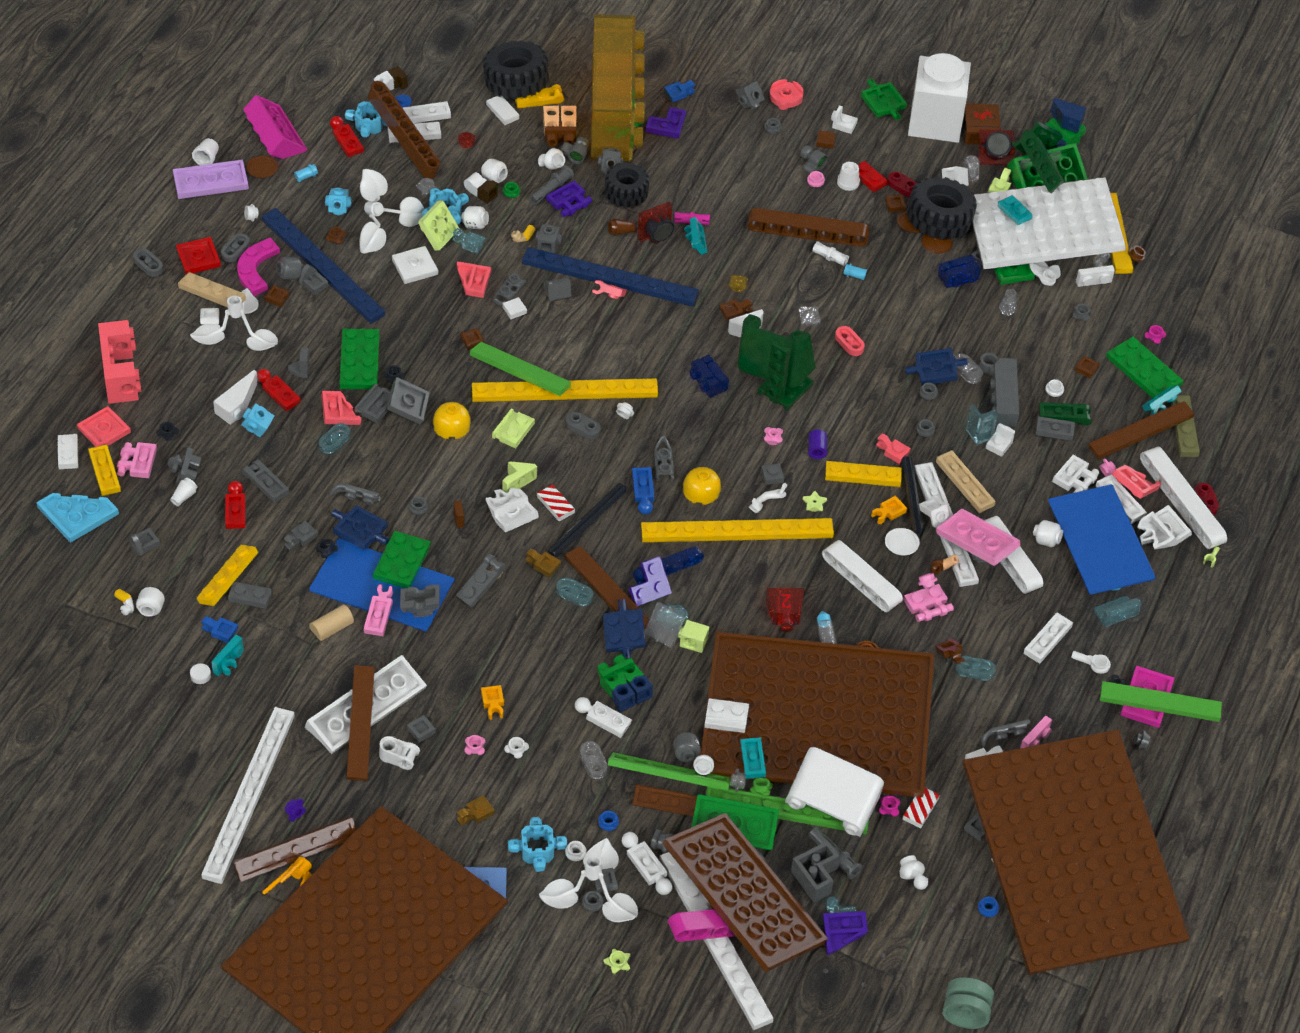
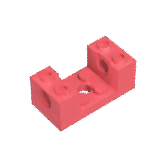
(119, 377)

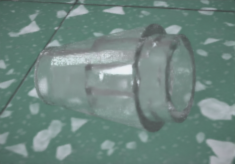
(972, 163)
(1009, 302)

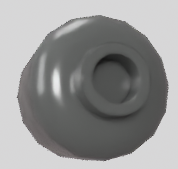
(289, 268)
(686, 747)

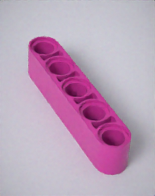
(698, 926)

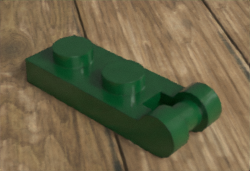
(1066, 412)

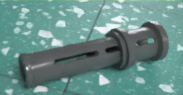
(556, 181)
(845, 862)

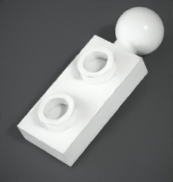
(603, 716)

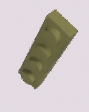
(1186, 432)

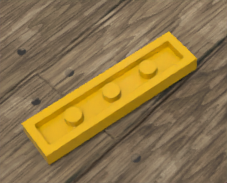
(863, 473)
(227, 575)

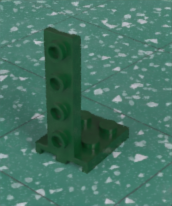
(1035, 145)
(776, 381)

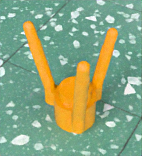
(298, 870)

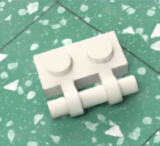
(1072, 471)

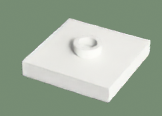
(414, 265)

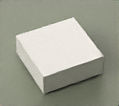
(514, 308)
(209, 316)

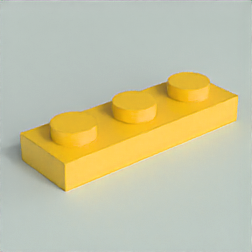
(104, 470)

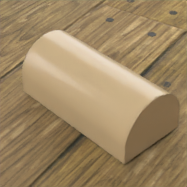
(332, 622)

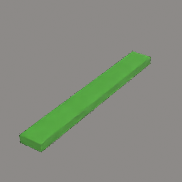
(802, 815)

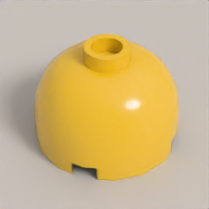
(451, 420)
(702, 485)

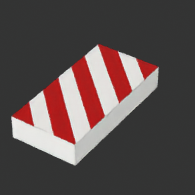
(555, 503)
(921, 808)

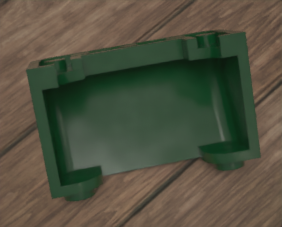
(756, 348)

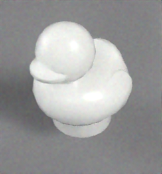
(552, 159)
(914, 870)

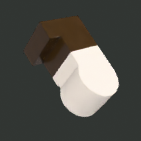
(393, 78)
(481, 187)

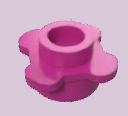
(1155, 334)
(889, 801)

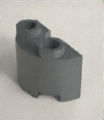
(420, 602)

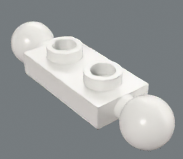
(647, 863)

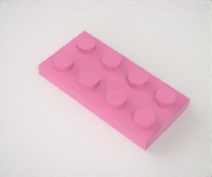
(978, 537)

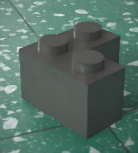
(813, 870)

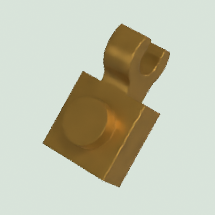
(543, 563)
(477, 809)

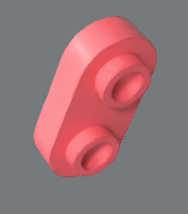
(851, 343)

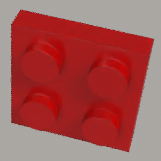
(198, 255)

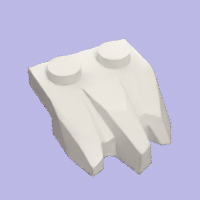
(511, 509)
(1163, 528)

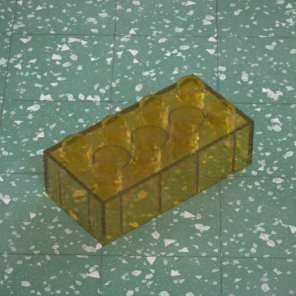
(616, 86)

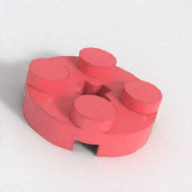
(784, 101)

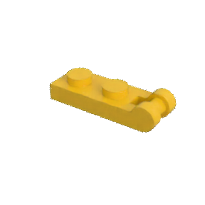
(544, 97)

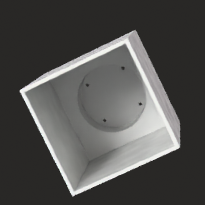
(939, 97)

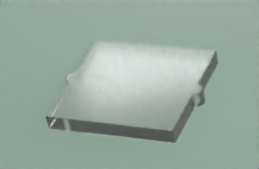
(664, 624)

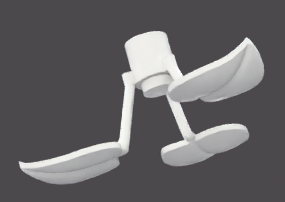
(371, 188)
(212, 333)
(601, 856)

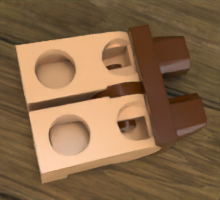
(557, 130)

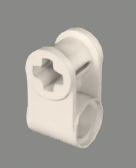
(399, 752)

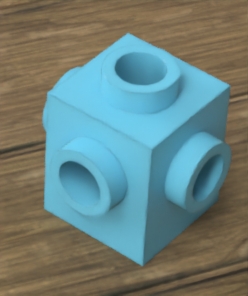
(338, 201)
(257, 419)

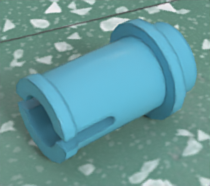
(306, 172)
(854, 271)

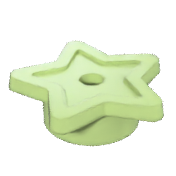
(814, 506)
(617, 955)

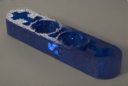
(675, 562)

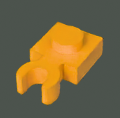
(890, 508)
(493, 700)

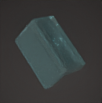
(981, 426)
(1117, 610)

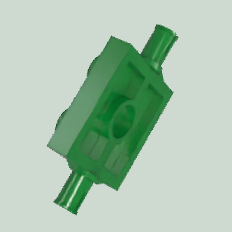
(883, 99)

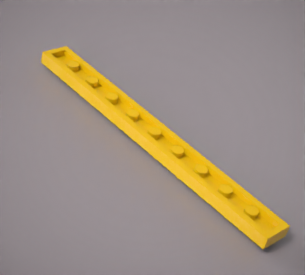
(579, 390)
(737, 530)

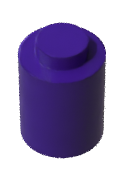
(817, 444)

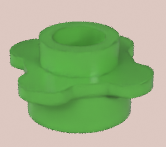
(761, 786)

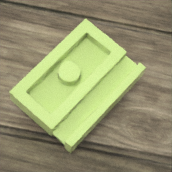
(513, 428)

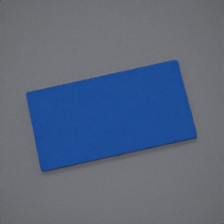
(1101, 539)
(349, 579)

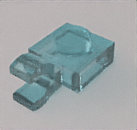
(470, 242)

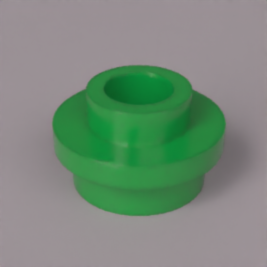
(511, 190)

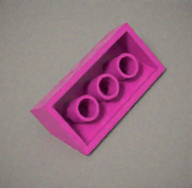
(274, 128)

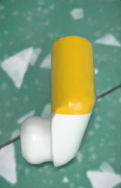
(126, 598)

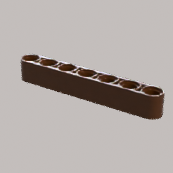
(403, 129)
(808, 227)

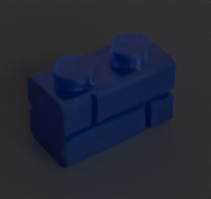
(959, 271)
(709, 376)

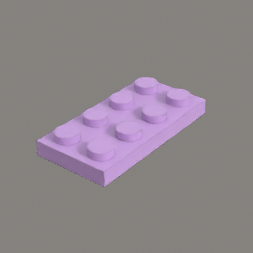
(210, 179)

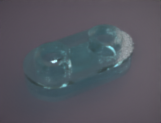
(332, 441)
(575, 591)
(976, 668)

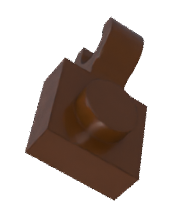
(734, 309)
(950, 649)

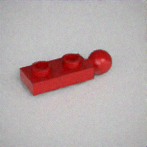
(346, 137)
(278, 390)
(235, 506)

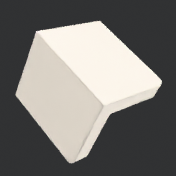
(956, 173)

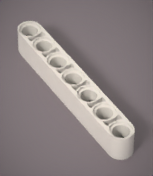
(1183, 497)

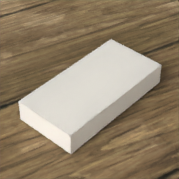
(502, 110)

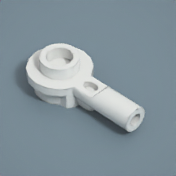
(1098, 663)

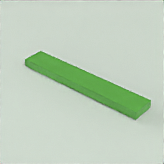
(520, 368)
(1160, 701)
(669, 771)

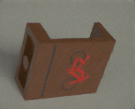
(980, 118)

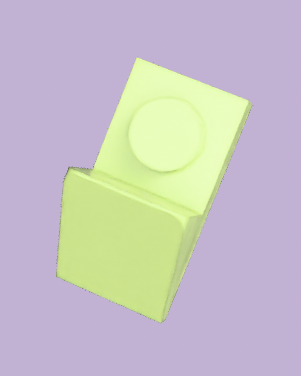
(519, 475)

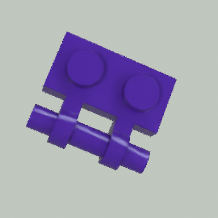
(567, 194)

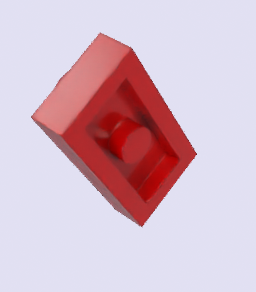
(871, 177)

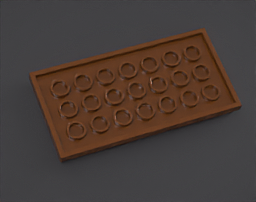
(745, 892)

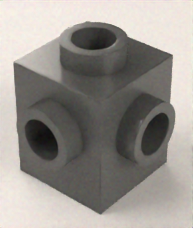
(750, 95)
(607, 155)
(548, 238)

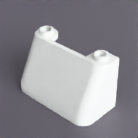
(836, 789)

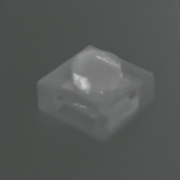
(809, 316)

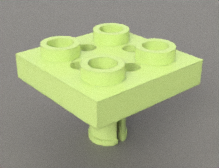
(435, 228)

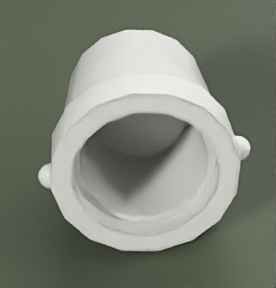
(205, 152)
(849, 176)

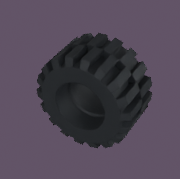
(626, 185)

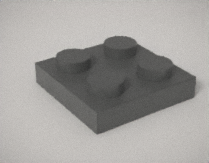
(408, 400)

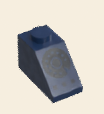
(1068, 114)

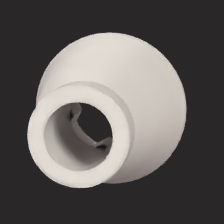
(184, 490)

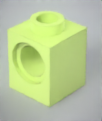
(693, 636)

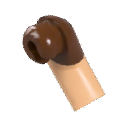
(943, 564)

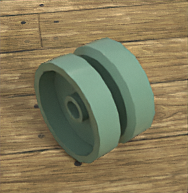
(968, 1003)

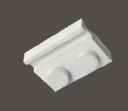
(726, 715)

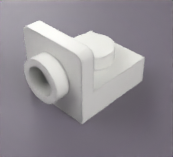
(842, 121)
(1001, 440)
(935, 510)

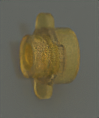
(738, 283)

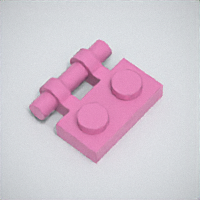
(142, 461)
(925, 599)

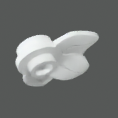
(1045, 273)

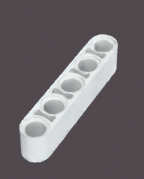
(1018, 564)
(862, 576)

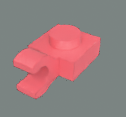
(614, 291)
(893, 450)

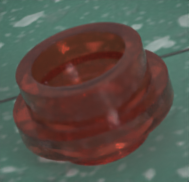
(466, 139)

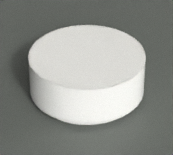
(200, 673)

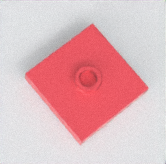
(103, 427)

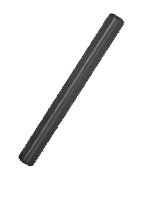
(591, 516)

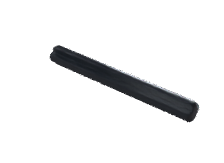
(912, 495)

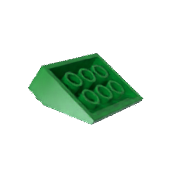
(1065, 158)

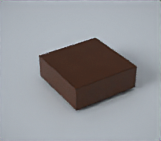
(826, 139)
(895, 203)
(277, 296)
(471, 338)
(1087, 367)
(458, 514)

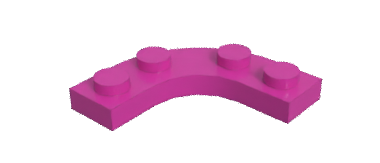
(249, 262)

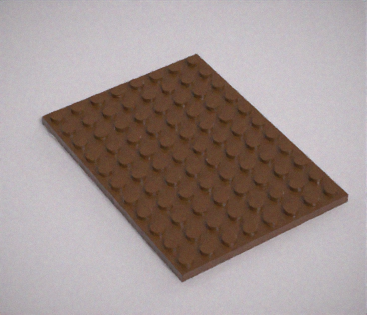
(826, 696)
(1074, 852)
(365, 932)

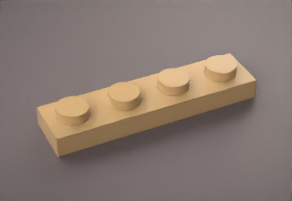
(208, 289)
(965, 481)

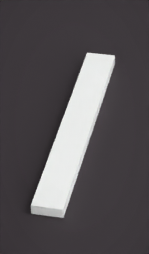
(931, 487)

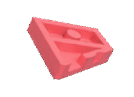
(474, 278)
(337, 409)
(1135, 481)

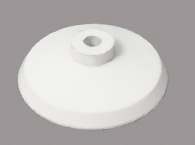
(902, 541)

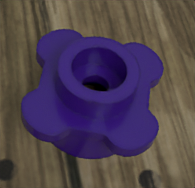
(295, 809)

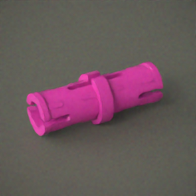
(685, 218)

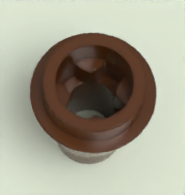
(620, 227)

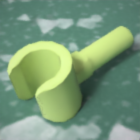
(1211, 557)

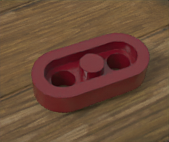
(901, 183)
(1207, 496)

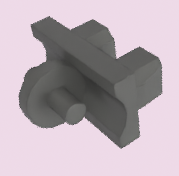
(182, 465)

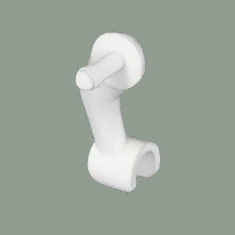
(774, 494)

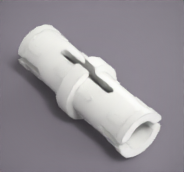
(830, 253)

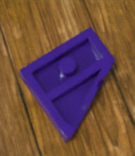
(843, 929)

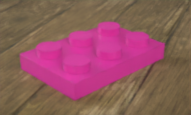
(1149, 680)

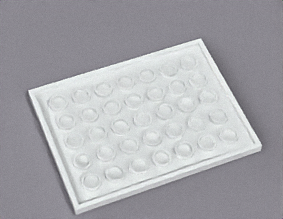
(1065, 224)

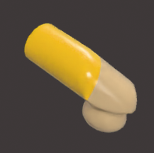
(525, 236)

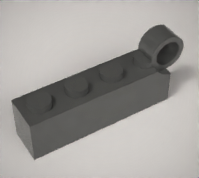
(1004, 387)

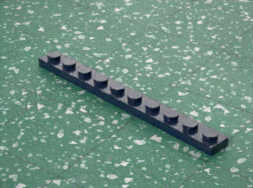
(324, 265)
(612, 276)

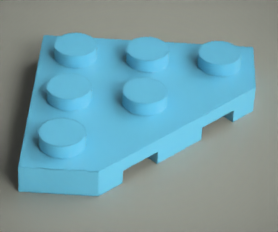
(76, 514)

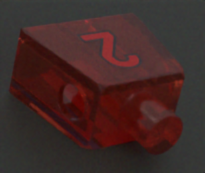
(784, 606)

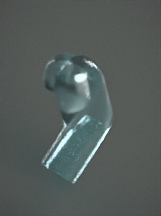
(833, 906)

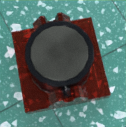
(997, 146)
(656, 223)

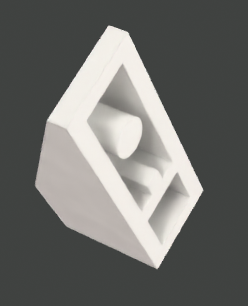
(234, 401)

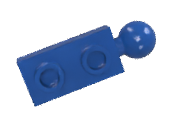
(643, 489)

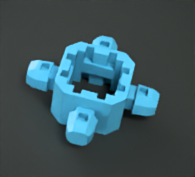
(365, 126)
(449, 197)
(538, 857)

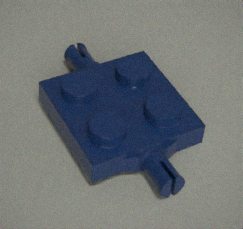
(936, 366)
(360, 527)
(624, 630)

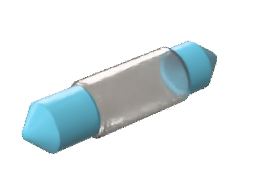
(826, 628)

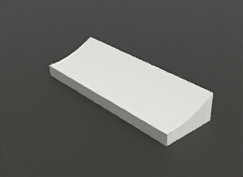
(391, 689)

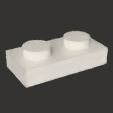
(1095, 276)
(68, 451)

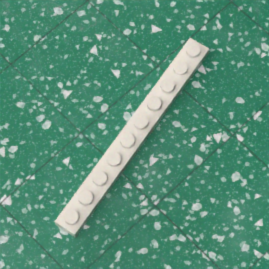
(247, 796)
(721, 949)

